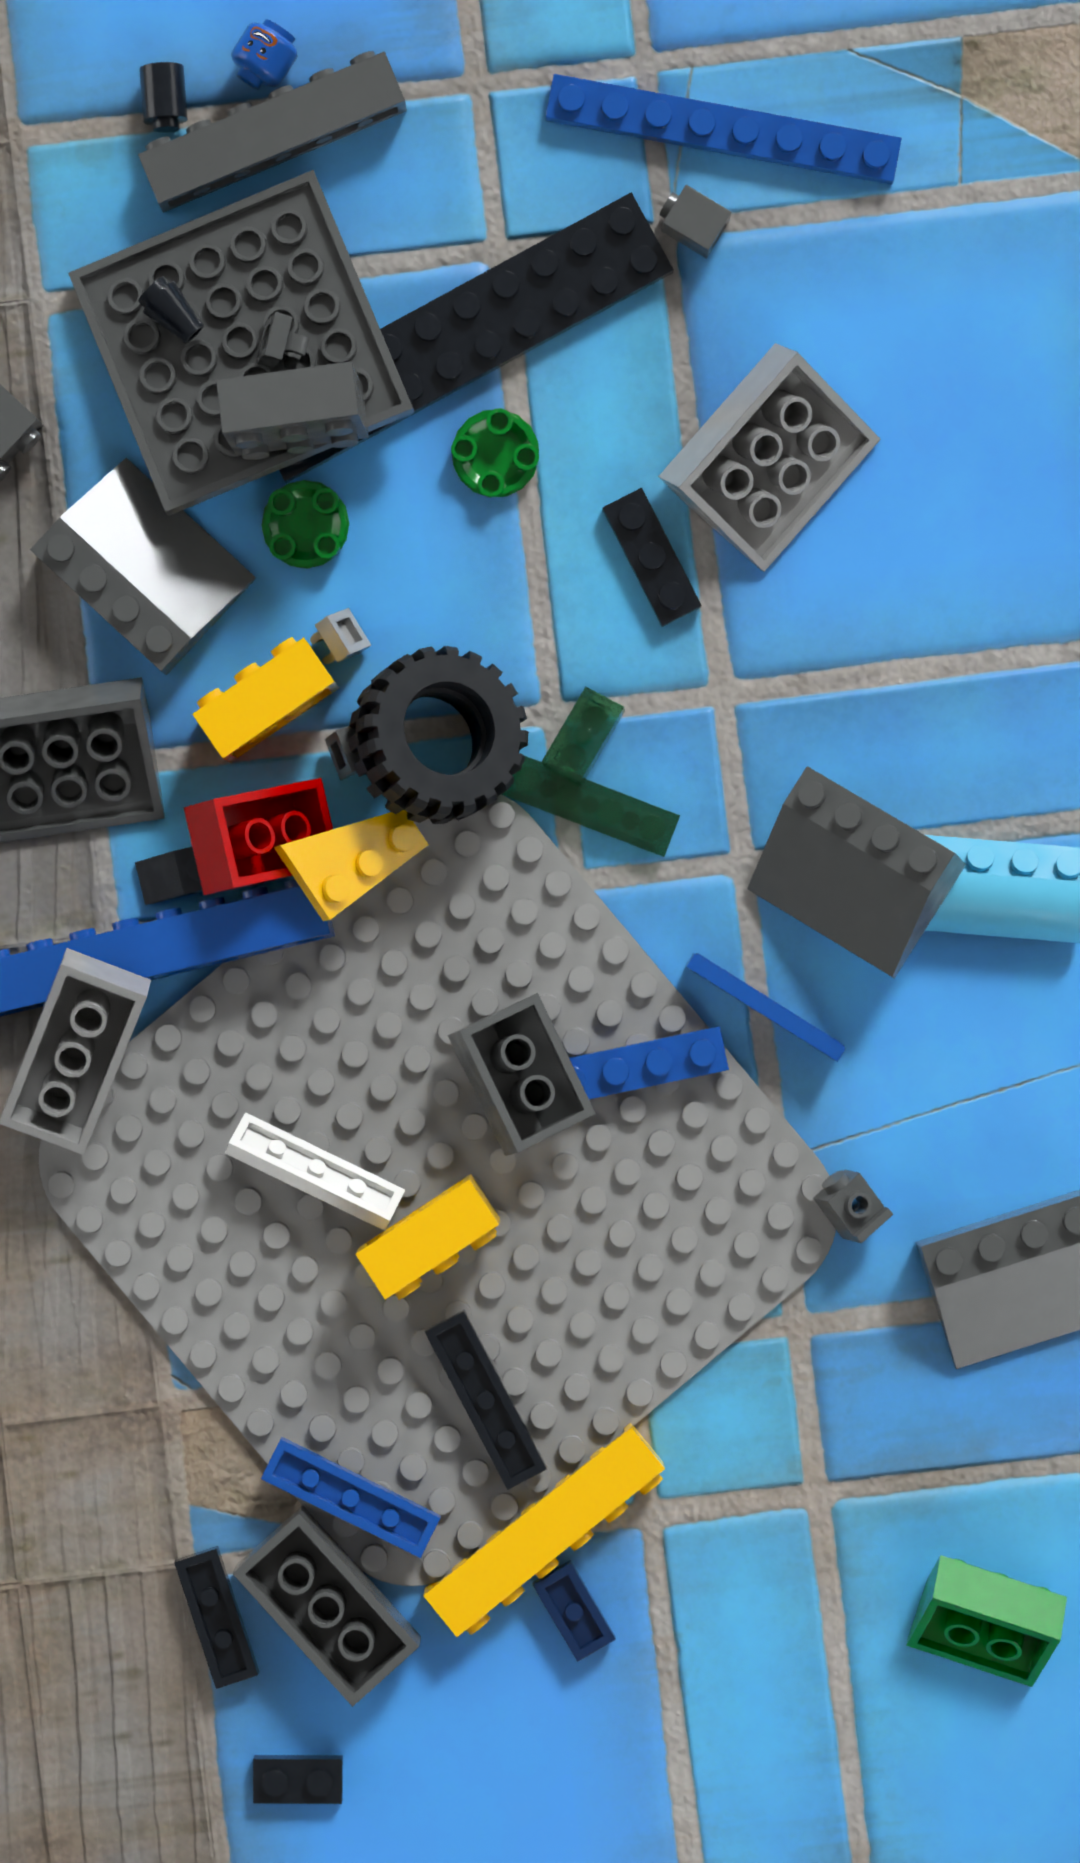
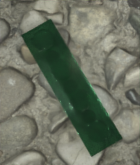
(594, 807)

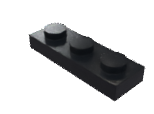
(651, 557)
(216, 1617)

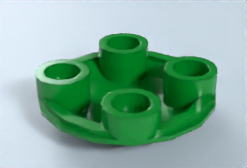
(495, 453)
(305, 524)

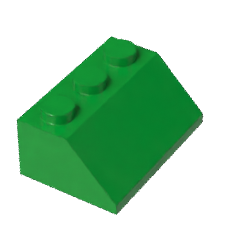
(987, 1621)

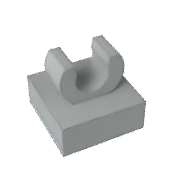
(341, 636)

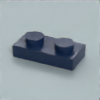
(574, 1610)

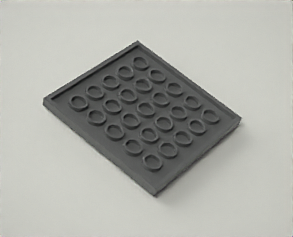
(235, 273)

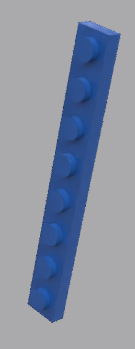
(723, 129)

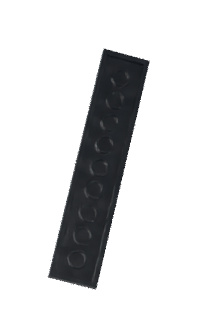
(517, 307)

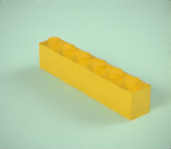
(545, 1531)

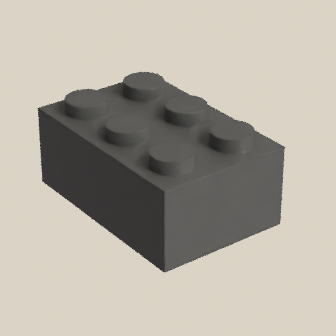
(292, 410)

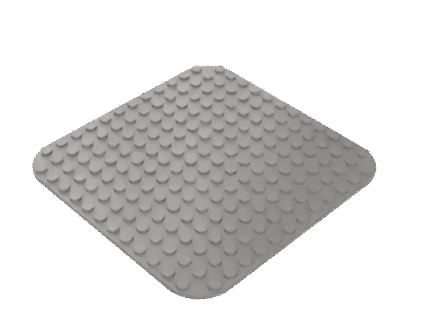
(617, 1244)

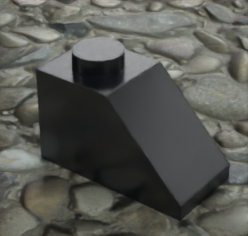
(168, 876)

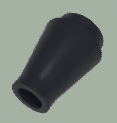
(170, 309)

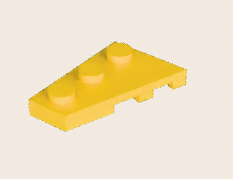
(350, 860)

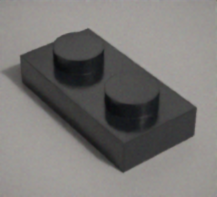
(298, 1779)

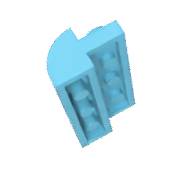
(1012, 891)

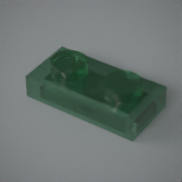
(583, 736)

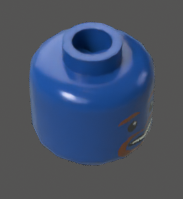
(264, 54)

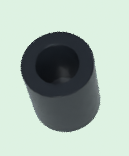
(163, 96)

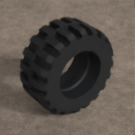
(485, 707)

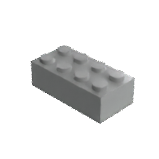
(75, 1051)

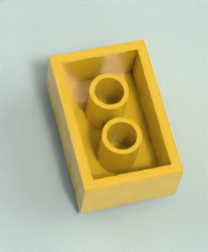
(264, 699)
(429, 1238)

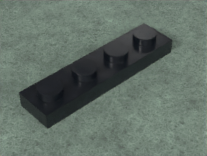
(486, 1399)

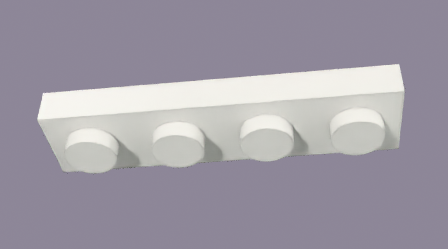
(314, 1171)

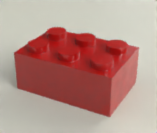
(238, 832)

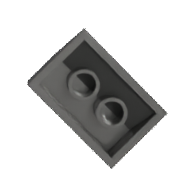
(521, 1075)

